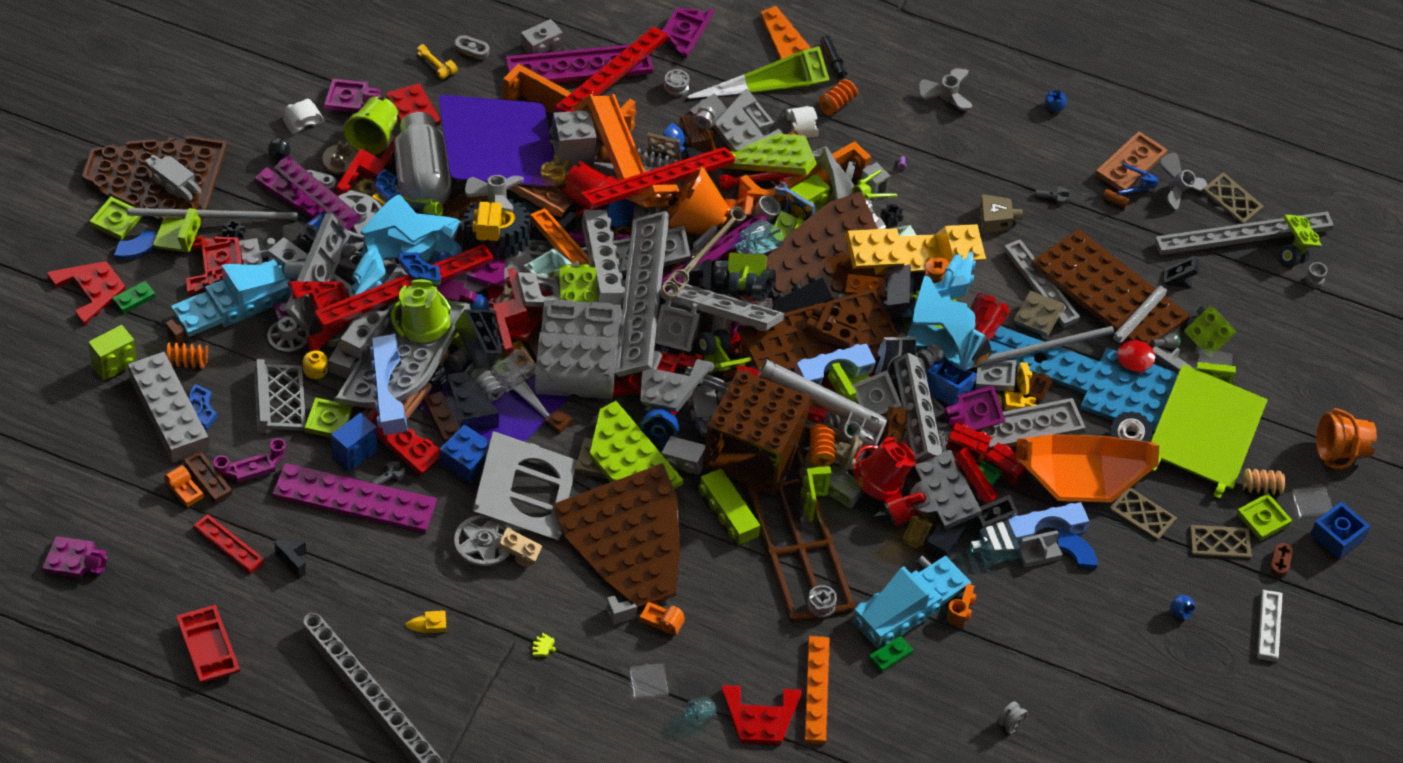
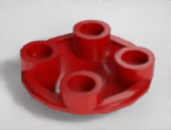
(1136, 356)

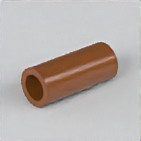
(1116, 199)

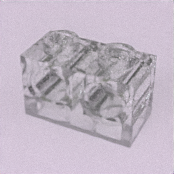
(517, 373)

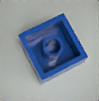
(948, 381)
(354, 442)
(465, 453)
(1340, 530)

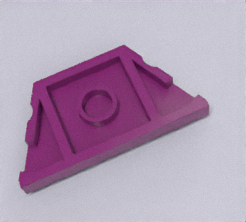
(686, 28)
(489, 274)

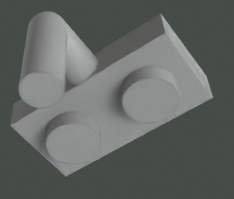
(251, 253)

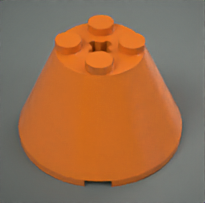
(698, 205)

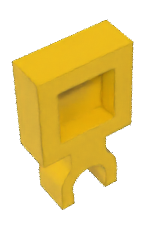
(1015, 400)

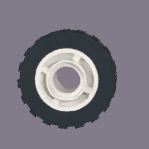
(1132, 422)

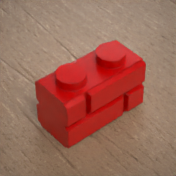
(975, 442)
(1005, 460)

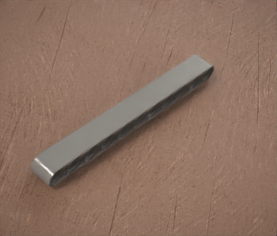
(366, 689)

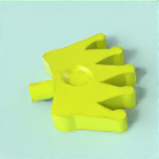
(543, 646)

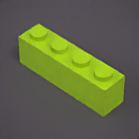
(729, 507)

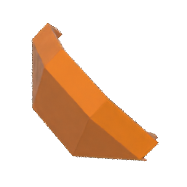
(1086, 465)

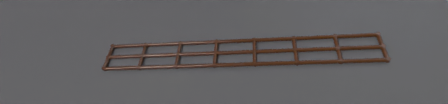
(799, 546)

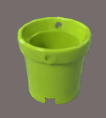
(371, 126)

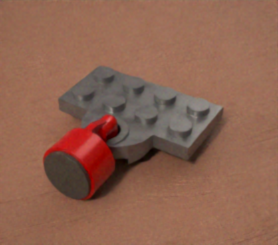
(939, 492)

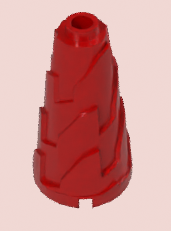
(988, 314)

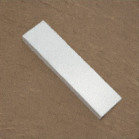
(1269, 626)

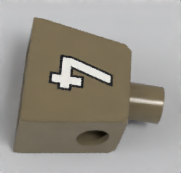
(997, 213)

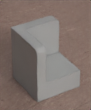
(620, 611)

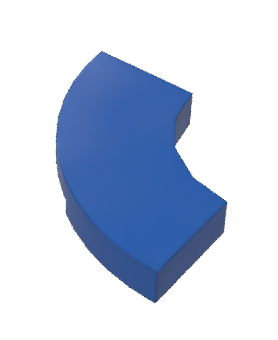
(386, 184)
(133, 248)
(418, 269)
(200, 399)
(1078, 549)

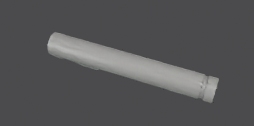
(862, 421)

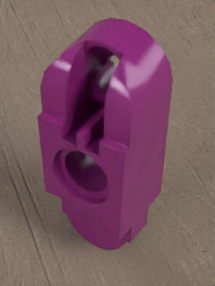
(456, 291)

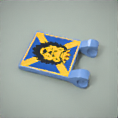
(796, 205)

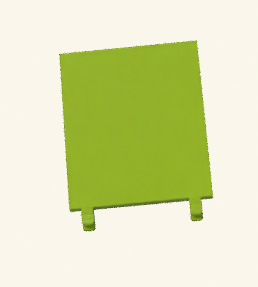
(1208, 427)

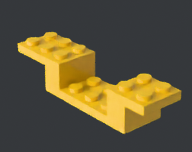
(887, 249)

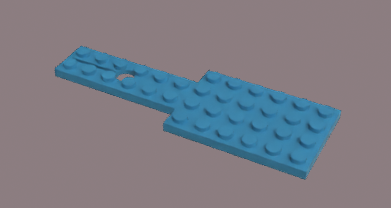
(1107, 385)

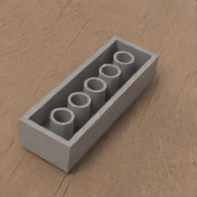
(168, 407)

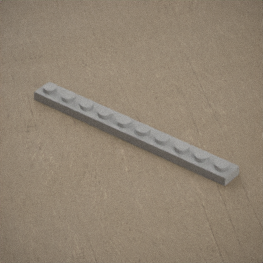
(1236, 234)

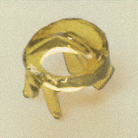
(553, 172)

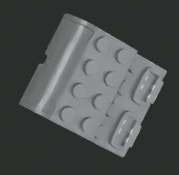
(578, 349)

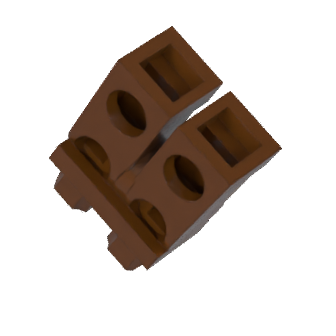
(835, 325)

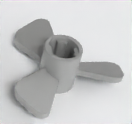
(947, 89)
(1180, 179)
(494, 189)

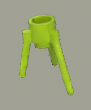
(866, 190)
(430, 208)

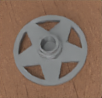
(363, 208)
(481, 540)

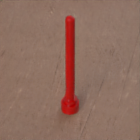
(727, 181)

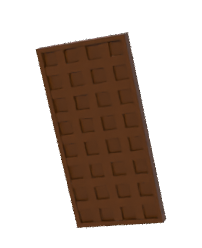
(1106, 287)
(791, 342)

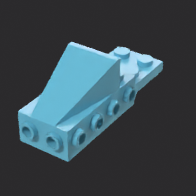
(239, 295)
(908, 601)

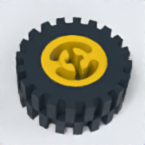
(513, 231)

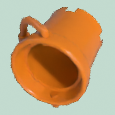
(1344, 438)

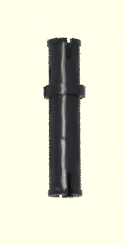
(835, 61)

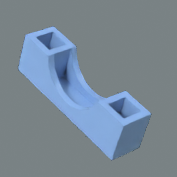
(856, 360)
(1066, 518)

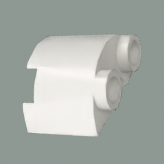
(302, 115)
(803, 121)

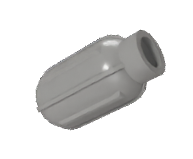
(422, 160)

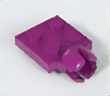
(349, 95)
(976, 409)
(74, 558)

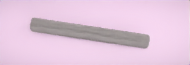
(1140, 314)

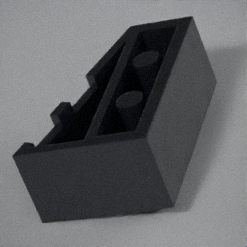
(899, 292)
(801, 297)
(480, 336)
(470, 403)

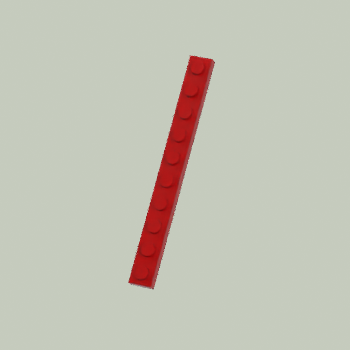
(614, 69)
(660, 176)
(390, 291)

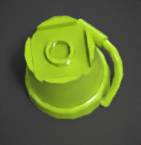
(422, 312)

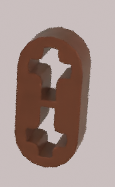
(1277, 559)

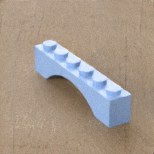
(391, 411)

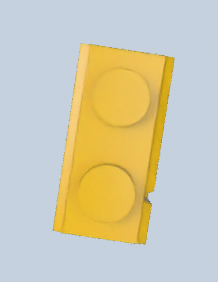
(487, 221)

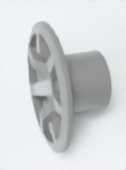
(288, 332)

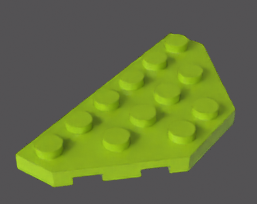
(776, 154)
(622, 447)

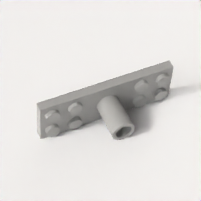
(317, 268)
(727, 309)

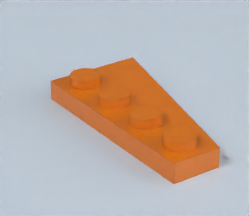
(782, 33)

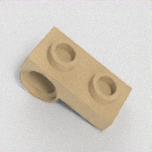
(520, 546)

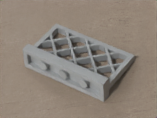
(263, 401)

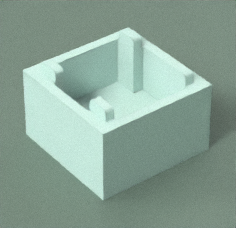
(546, 263)

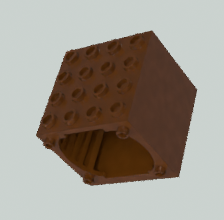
(756, 431)

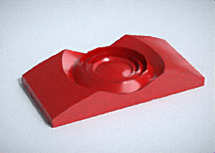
(207, 644)

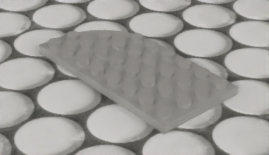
(412, 372)

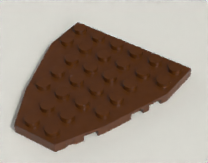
(124, 175)
(821, 248)
(628, 534)

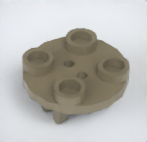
(338, 158)
(846, 452)

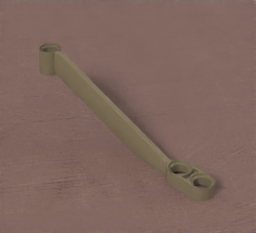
(734, 220)

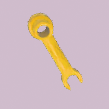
(443, 70)

